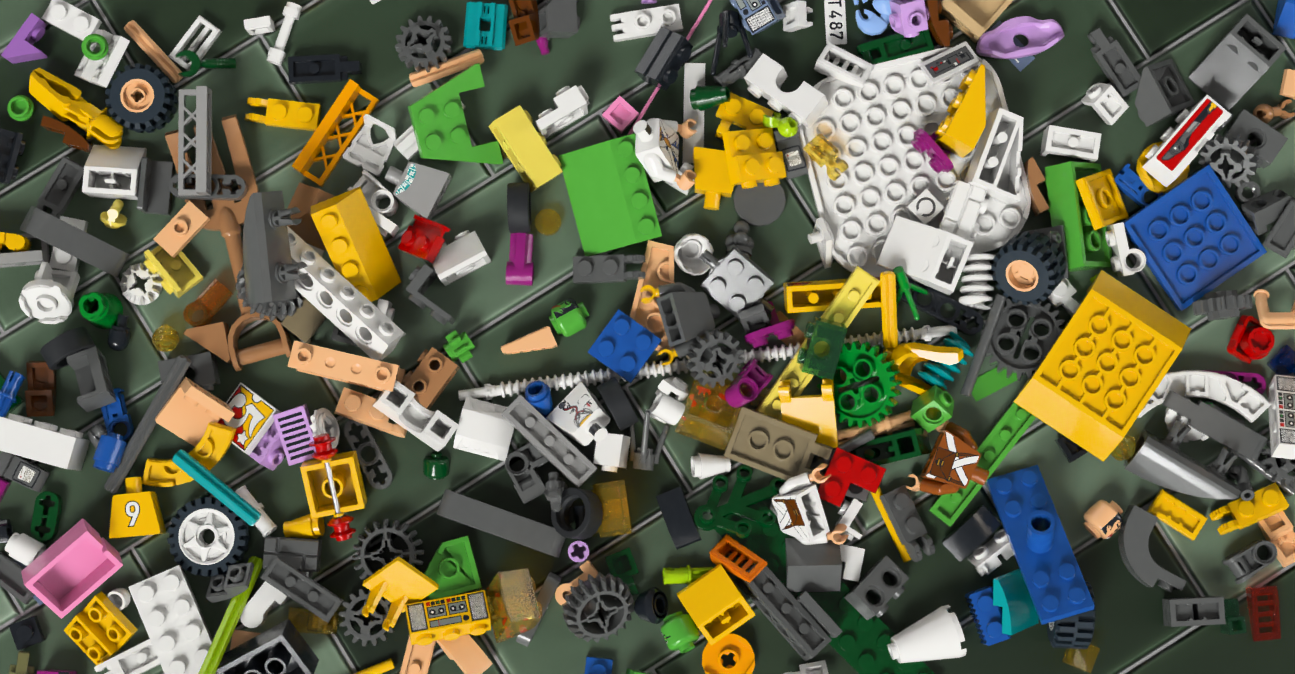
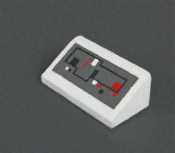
(949, 64)

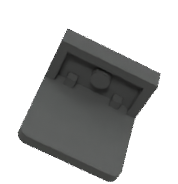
(420, 281)

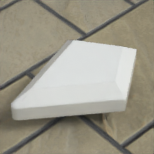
(825, 241)

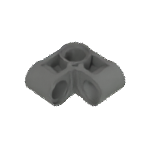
(527, 480)

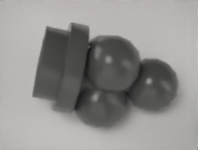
(740, 239)

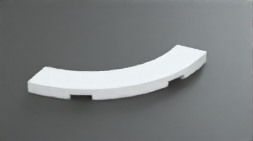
(1212, 387)

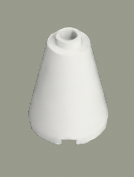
(929, 638)

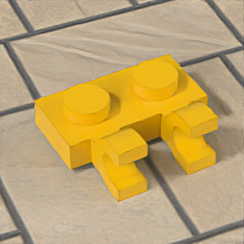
(740, 113)

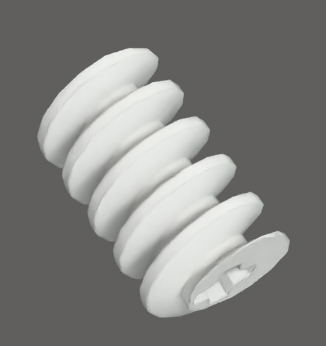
(977, 281)

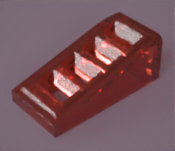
(1273, 602)

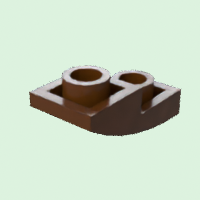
(939, 28)

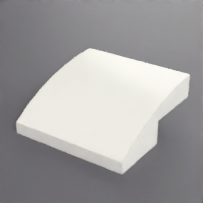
(102, 70)

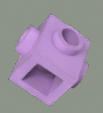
(908, 17)

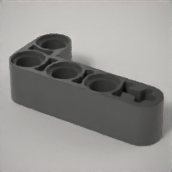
(74, 241)

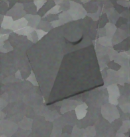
(1161, 93)

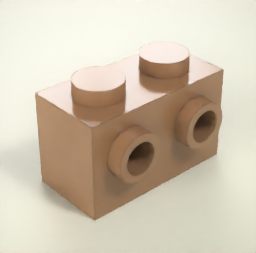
(430, 377)

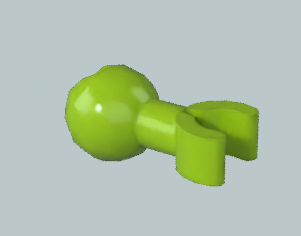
(786, 126)

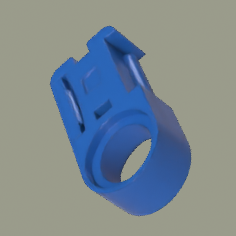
(1132, 185)
(116, 413)

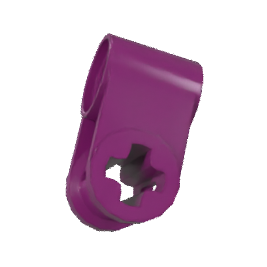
(750, 382)

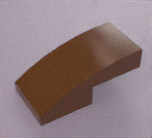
(525, 22)
(71, 137)
(41, 389)

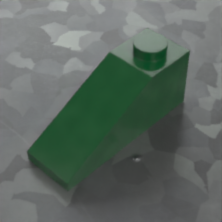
(895, 447)

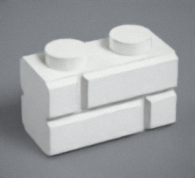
(963, 209)

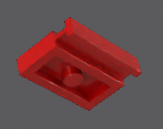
(423, 239)

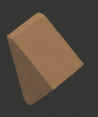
(213, 338)

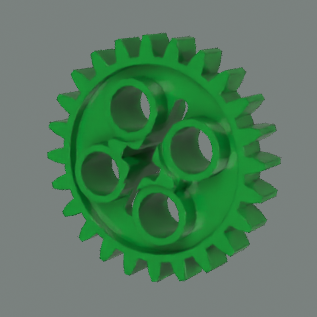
(866, 408)

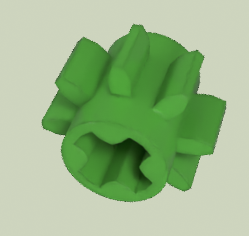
(459, 346)

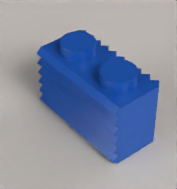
(986, 616)

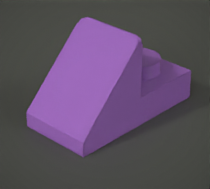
(21, 46)

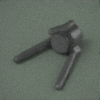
(644, 457)

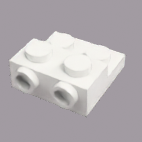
(569, 107)

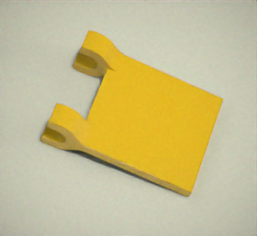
(811, 412)

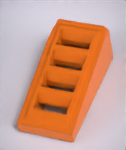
(729, 544)

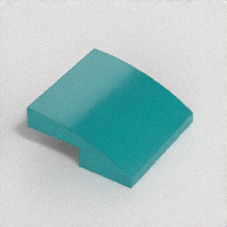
(1017, 606)

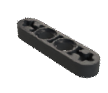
(937, 301)

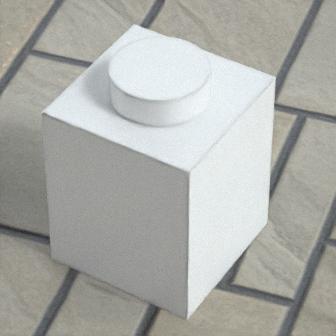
(612, 452)

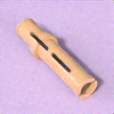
(887, 426)

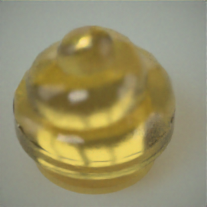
(165, 338)
(1124, 449)

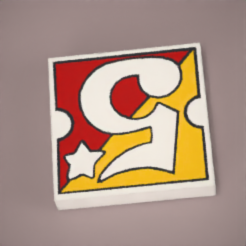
(251, 417)

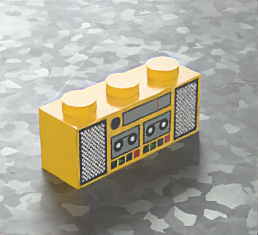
(448, 617)

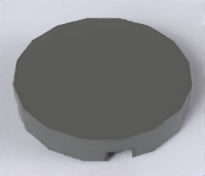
(759, 204)

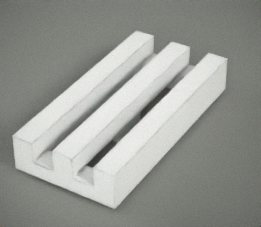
(188, 36)

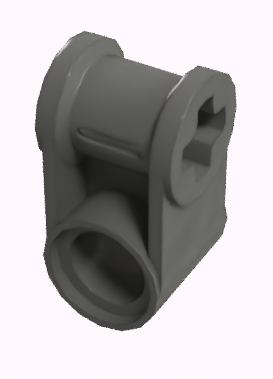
(1245, 562)

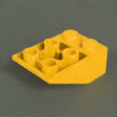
(967, 115)

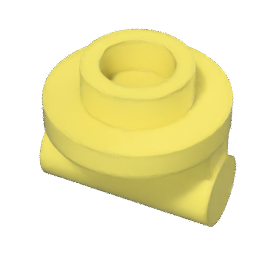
(112, 217)

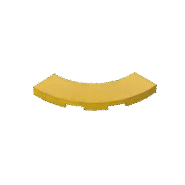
(207, 452)

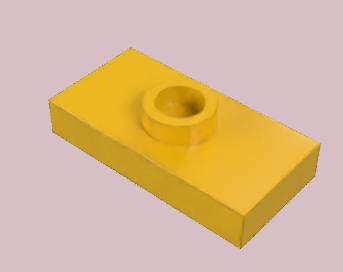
(1177, 514)

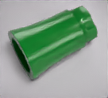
(108, 309)

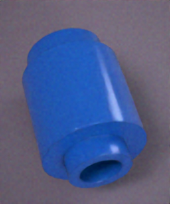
(109, 452)

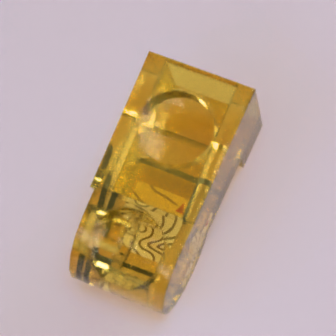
(308, 622)

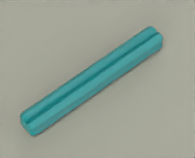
(216, 487)

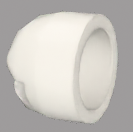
(120, 601)

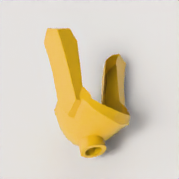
(909, 354)

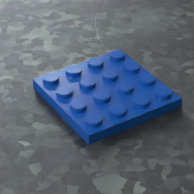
(1193, 237)

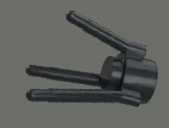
(728, 28)

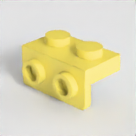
(177, 273)

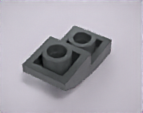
(230, 583)

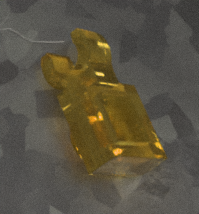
(824, 153)

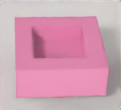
(620, 114)

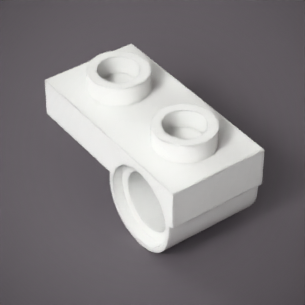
(1118, 241)

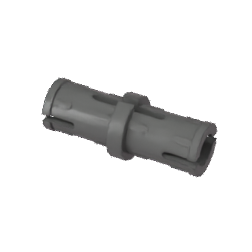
(737, 70)

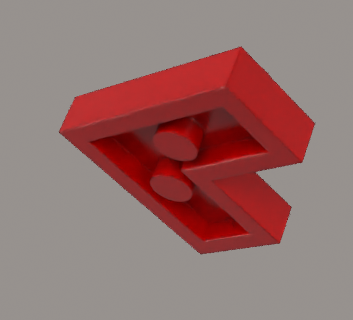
(848, 469)

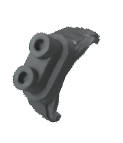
(554, 491)

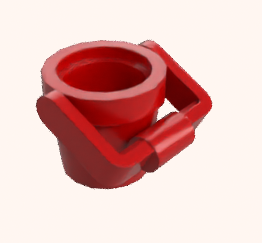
(1251, 342)

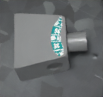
(419, 187)

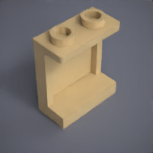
(973, 16)

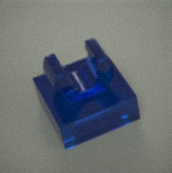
(1283, 362)

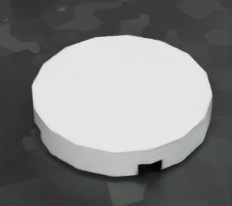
(46, 301)

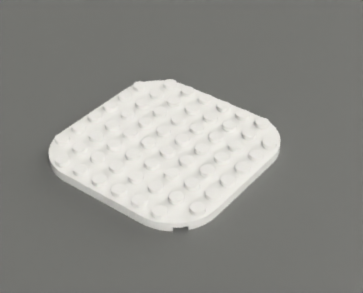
(885, 172)

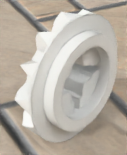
(138, 296)
(325, 422)

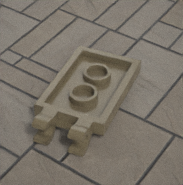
(774, 445)

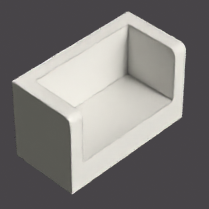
(1071, 143)

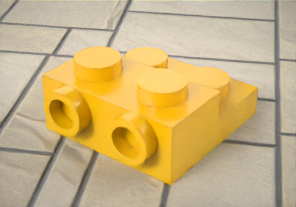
(753, 158)

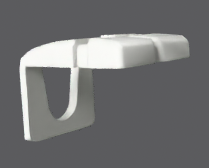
(367, 154)

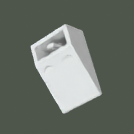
(925, 254)

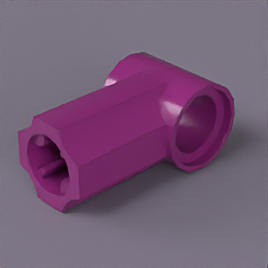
(520, 265)

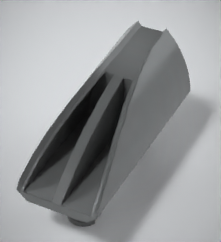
(266, 249)
(1169, 467)

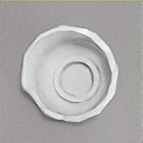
(689, 250)

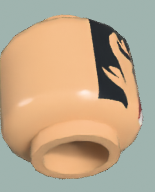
(1103, 519)

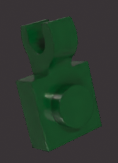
(624, 566)

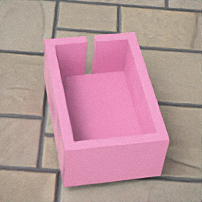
(71, 568)

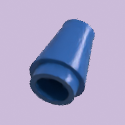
(540, 397)

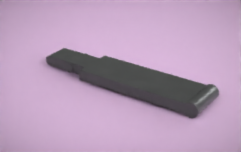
(1217, 426)

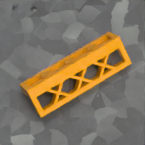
(326, 129)

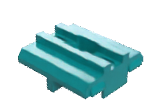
(496, 36)

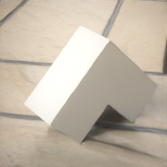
(852, 561)

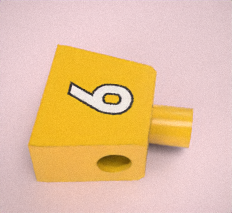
(135, 512)

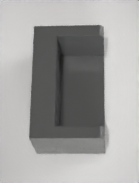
(92, 379)

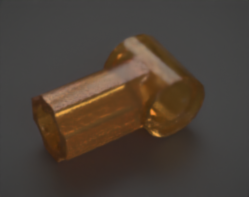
(209, 301)

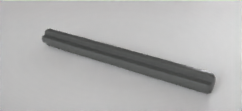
(148, 423)

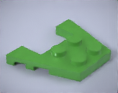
(442, 126)

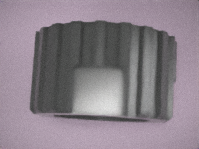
(1255, 192)

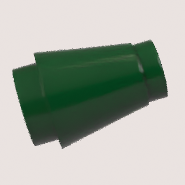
(708, 96)

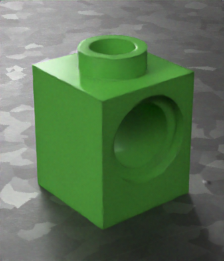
(932, 408)

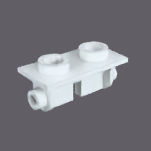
(985, 556)

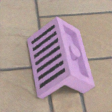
(295, 434)

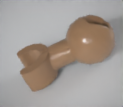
(1266, 112)

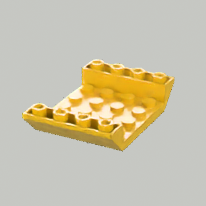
(1104, 366)

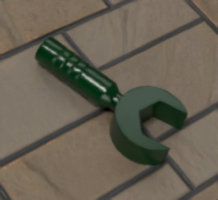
(207, 63)

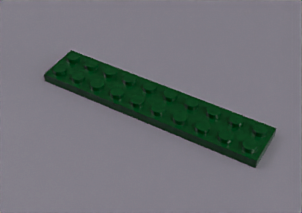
(862, 641)

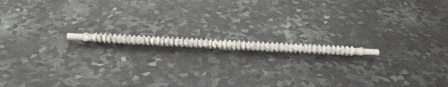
(489, 391)

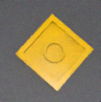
(1102, 199)

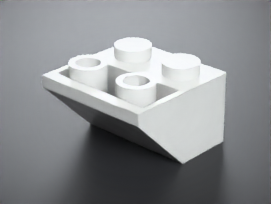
(113, 172)

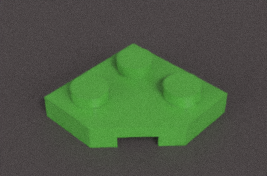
(453, 569)

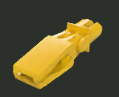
(67, 104)

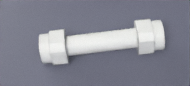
(291, 12)

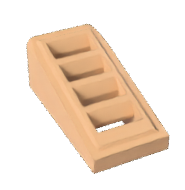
(535, 341)

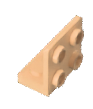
(191, 411)

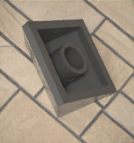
(812, 566)

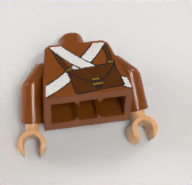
(950, 463)

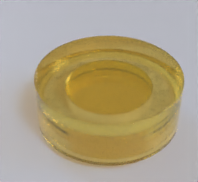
(548, 222)

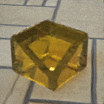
(1081, 658)

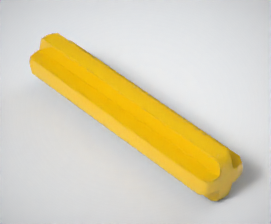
(889, 309)

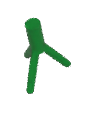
(905, 286)

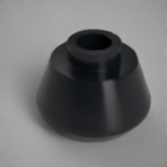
(651, 605)

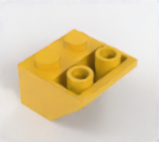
(716, 604)

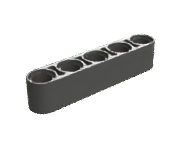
(501, 523)

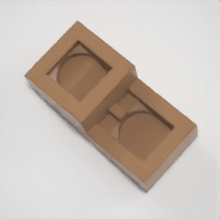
(1034, 179)

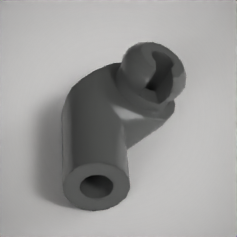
(1242, 480)

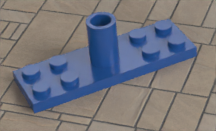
(1040, 545)

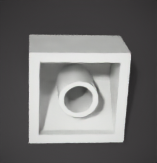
(460, 257)

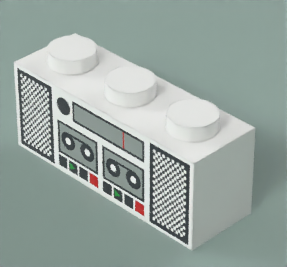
(1282, 416)

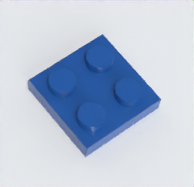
(624, 346)

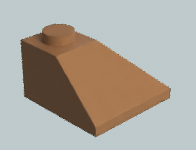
(304, 198)

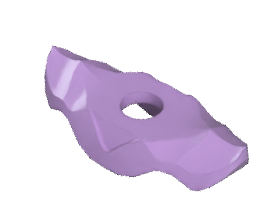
(1000, 44)

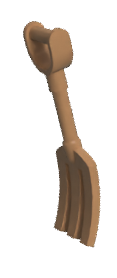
(228, 219)

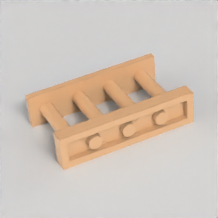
(344, 367)

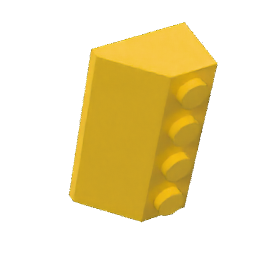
(355, 243)

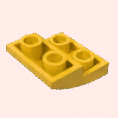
(100, 629)

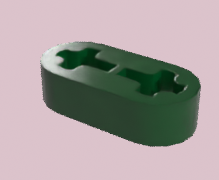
(39, 516)

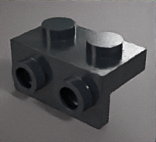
(10, 147)

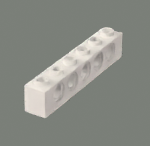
(343, 302)

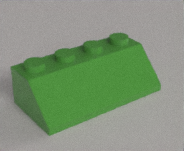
(1084, 245)

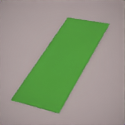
(991, 382)

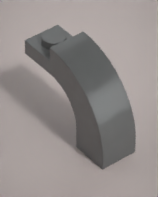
(1135, 553)

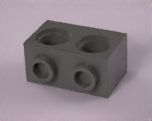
(875, 586)
(1193, 611)

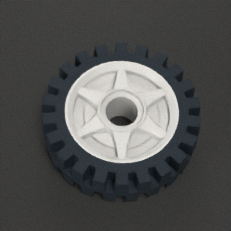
(188, 543)

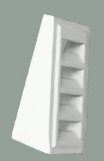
(840, 55)

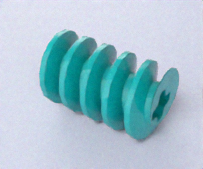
(937, 371)

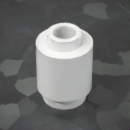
(24, 548)

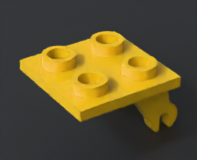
(398, 584)

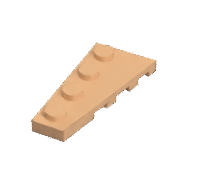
(658, 271)

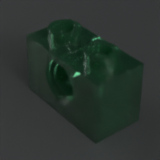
(823, 363)

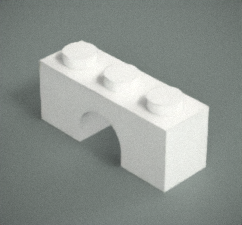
(802, 104)
(428, 426)

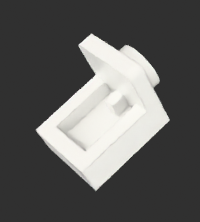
(66, 278)
(848, 512)

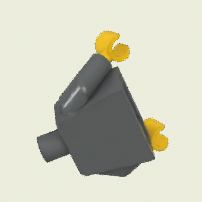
(683, 316)

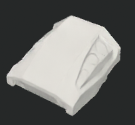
(483, 429)

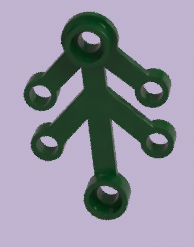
(736, 505)

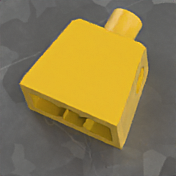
(711, 176)

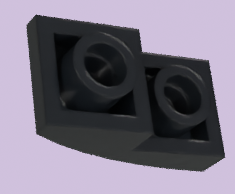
(678, 518)
(971, 532)

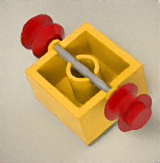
(333, 485)

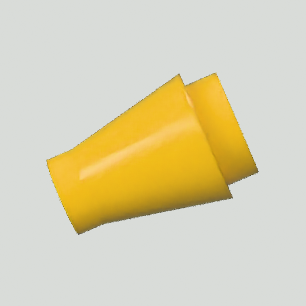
(304, 527)

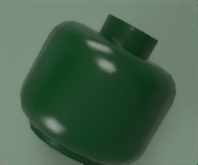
(436, 466)

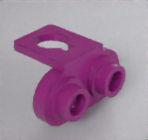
(925, 142)
(781, 329)

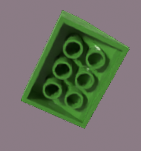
(610, 195)

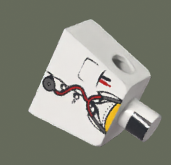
(580, 416)

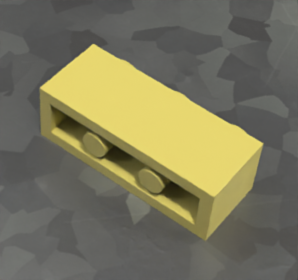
(526, 148)

